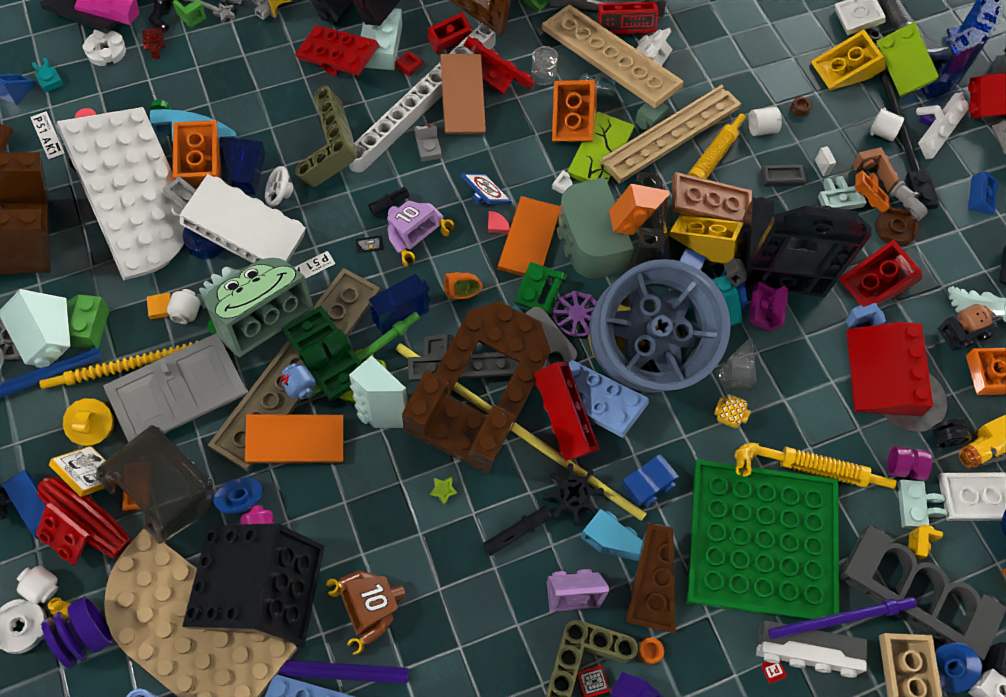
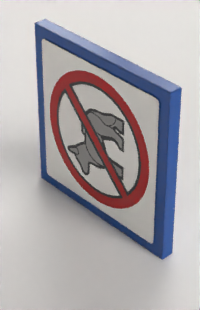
(485, 189)

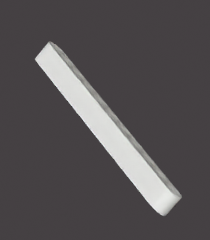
(409, 108)

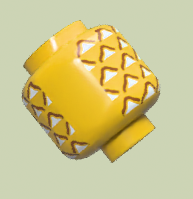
(732, 411)

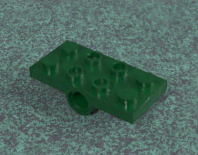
(323, 351)

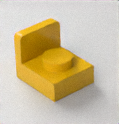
(920, 540)

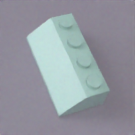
(378, 395)

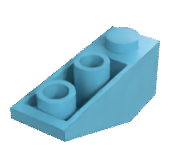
(611, 537)

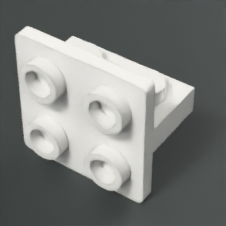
(656, 46)

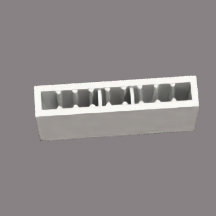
(240, 222)

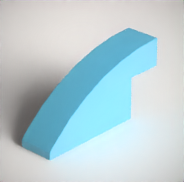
(163, 120)

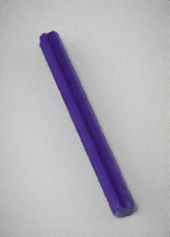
(344, 671)

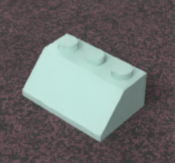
(388, 39)

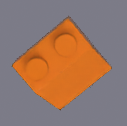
(635, 208)

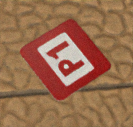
(773, 671)

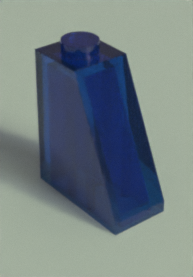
(244, 162)

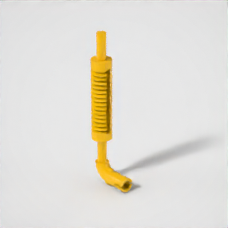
(717, 149)
(812, 464)

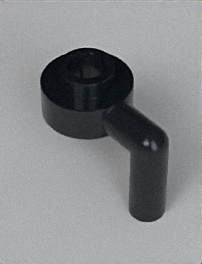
(161, 7)

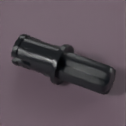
(388, 201)

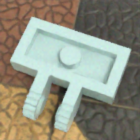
(842, 197)
(914, 502)

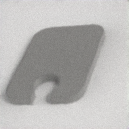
(556, 339)

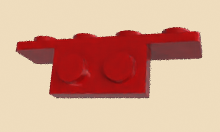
(495, 70)

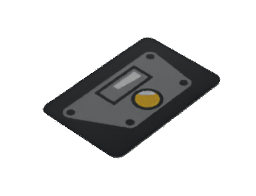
(369, 244)

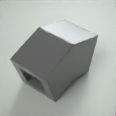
(735, 271)

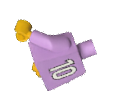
(412, 224)

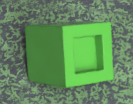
(190, 14)

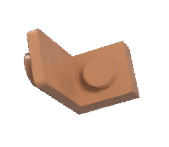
(877, 159)

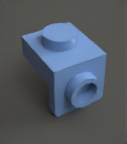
(866, 314)

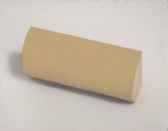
(910, 665)

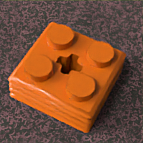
(988, 370)

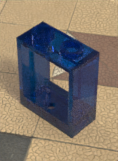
(399, 302)

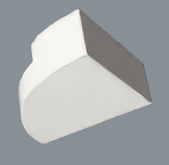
(562, 182)

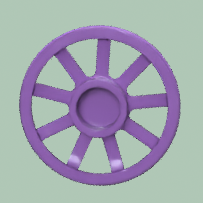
(576, 313)

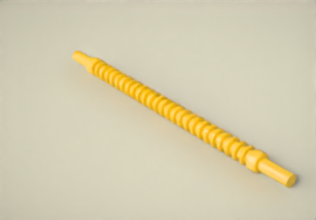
(70, 377)

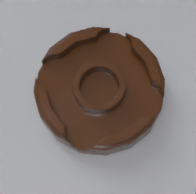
(897, 225)

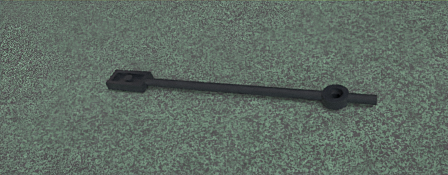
(917, 179)

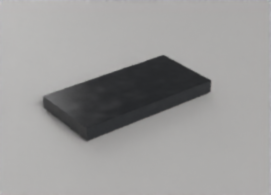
(66, 9)

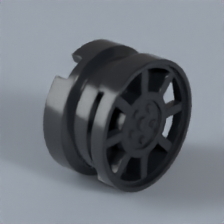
(951, 433)

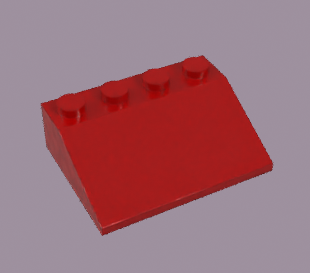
(889, 369)

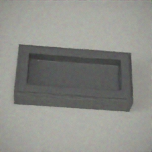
(783, 175)

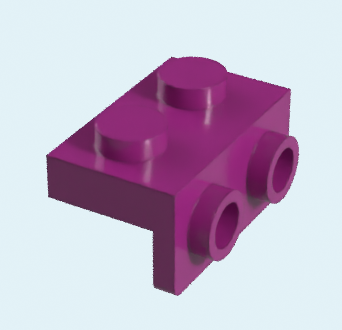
(768, 306)

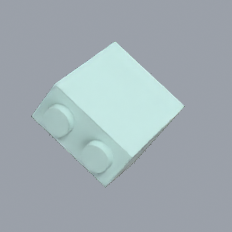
(37, 326)

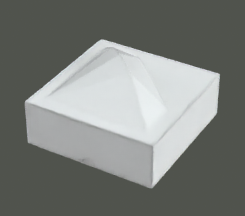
(825, 161)

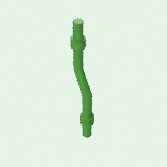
(399, 328)

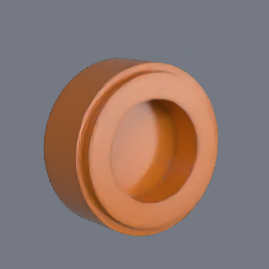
(650, 651)

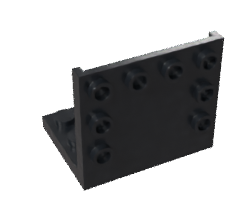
(255, 581)

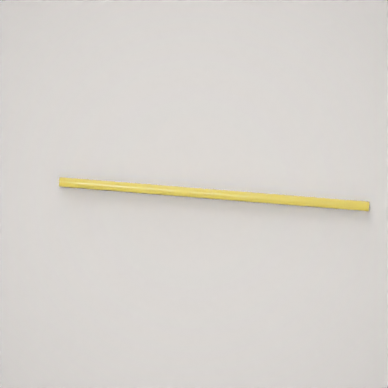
(540, 445)

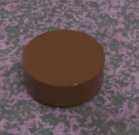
(801, 106)

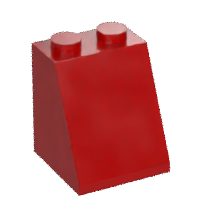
(987, 95)

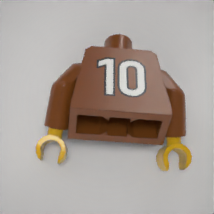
(368, 604)

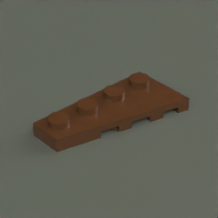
(653, 585)

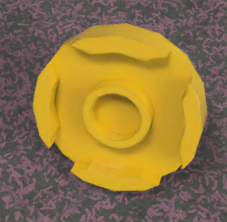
(88, 422)

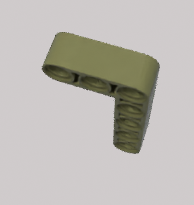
(340, 145)
(586, 644)

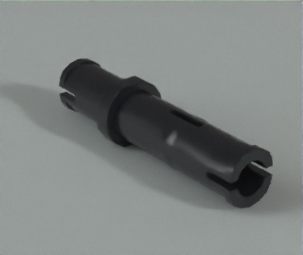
(525, 525)

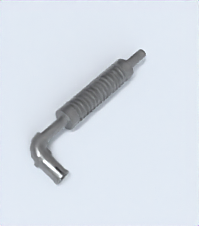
(900, 19)

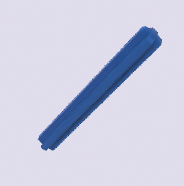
(53, 370)

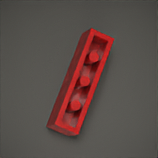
(566, 411)

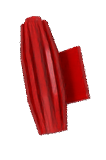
(76, 520)

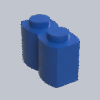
(650, 481)

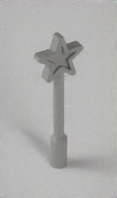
(221, 11)

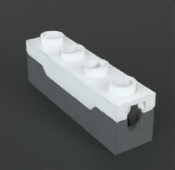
(814, 648)

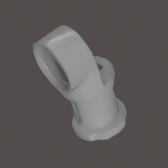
(910, 200)

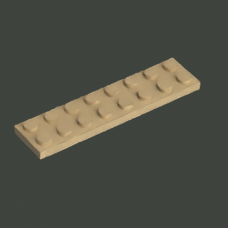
(612, 56)

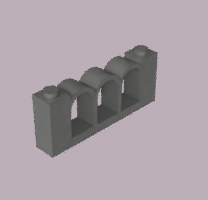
(982, 612)

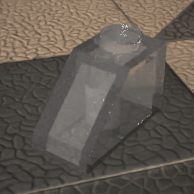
(740, 368)

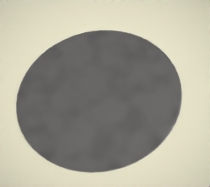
(929, 419)

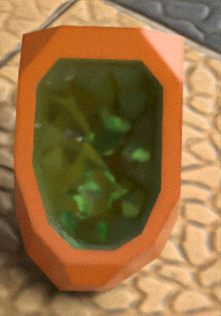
(461, 285)

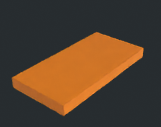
(529, 236)
(294, 438)

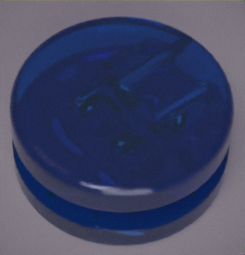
(200, 246)

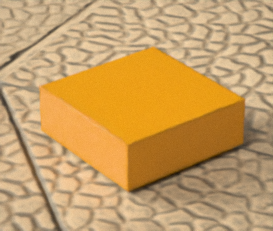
(158, 305)

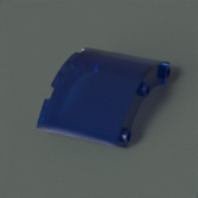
(965, 45)

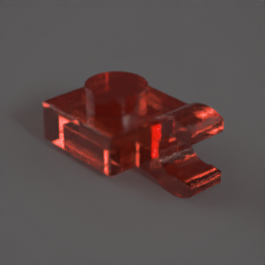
(154, 40)

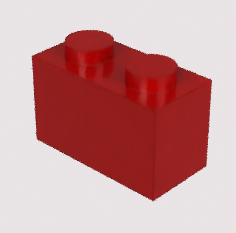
(449, 32)

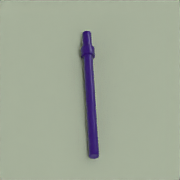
(888, 607)

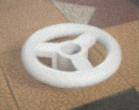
(280, 187)

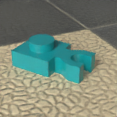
(47, 76)

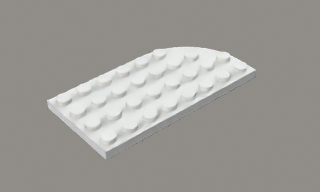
(124, 183)

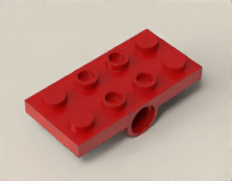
(337, 50)

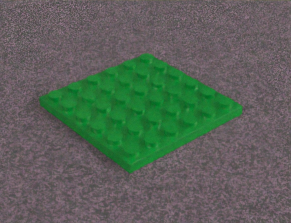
(764, 542)

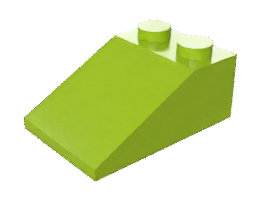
(907, 59)

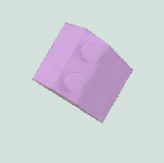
(576, 591)

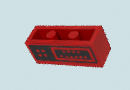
(628, 17)

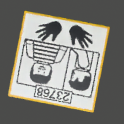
(79, 470)

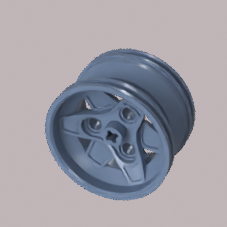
(687, 287)

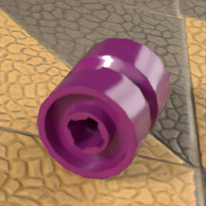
(906, 463)

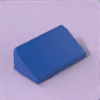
(983, 193)

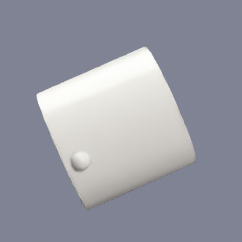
(764, 121)
(886, 125)

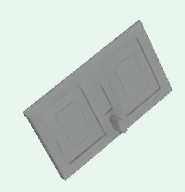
(176, 388)

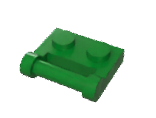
(533, 286)

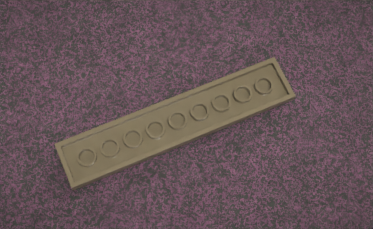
(345, 304)

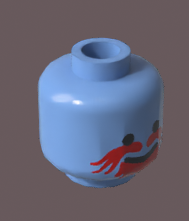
(297, 381)

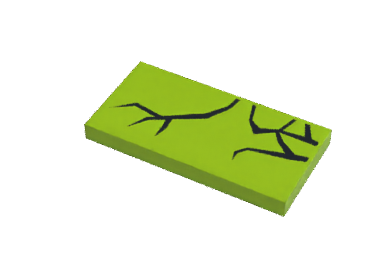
(608, 136)

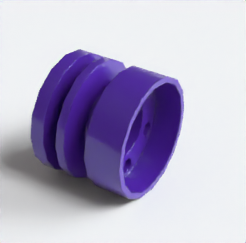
(70, 636)

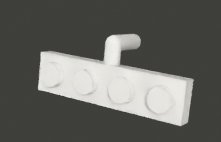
(944, 124)

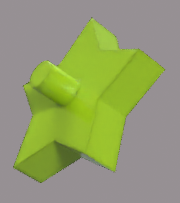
(443, 489)

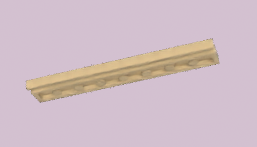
(670, 134)

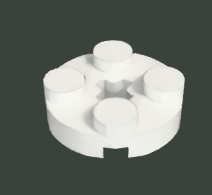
(97, 40)
(32, 632)

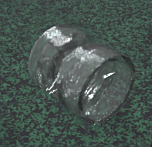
(544, 65)

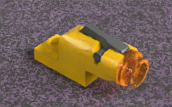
(988, 447)

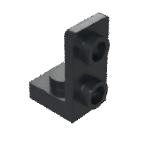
(956, 337)

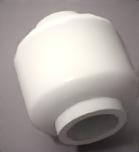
(183, 306)
(37, 585)

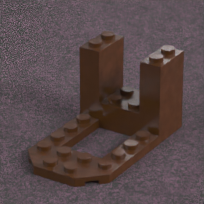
(25, 214)
(457, 427)

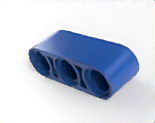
(23, 493)

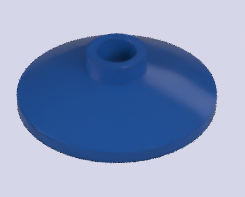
(238, 495)
(963, 673)

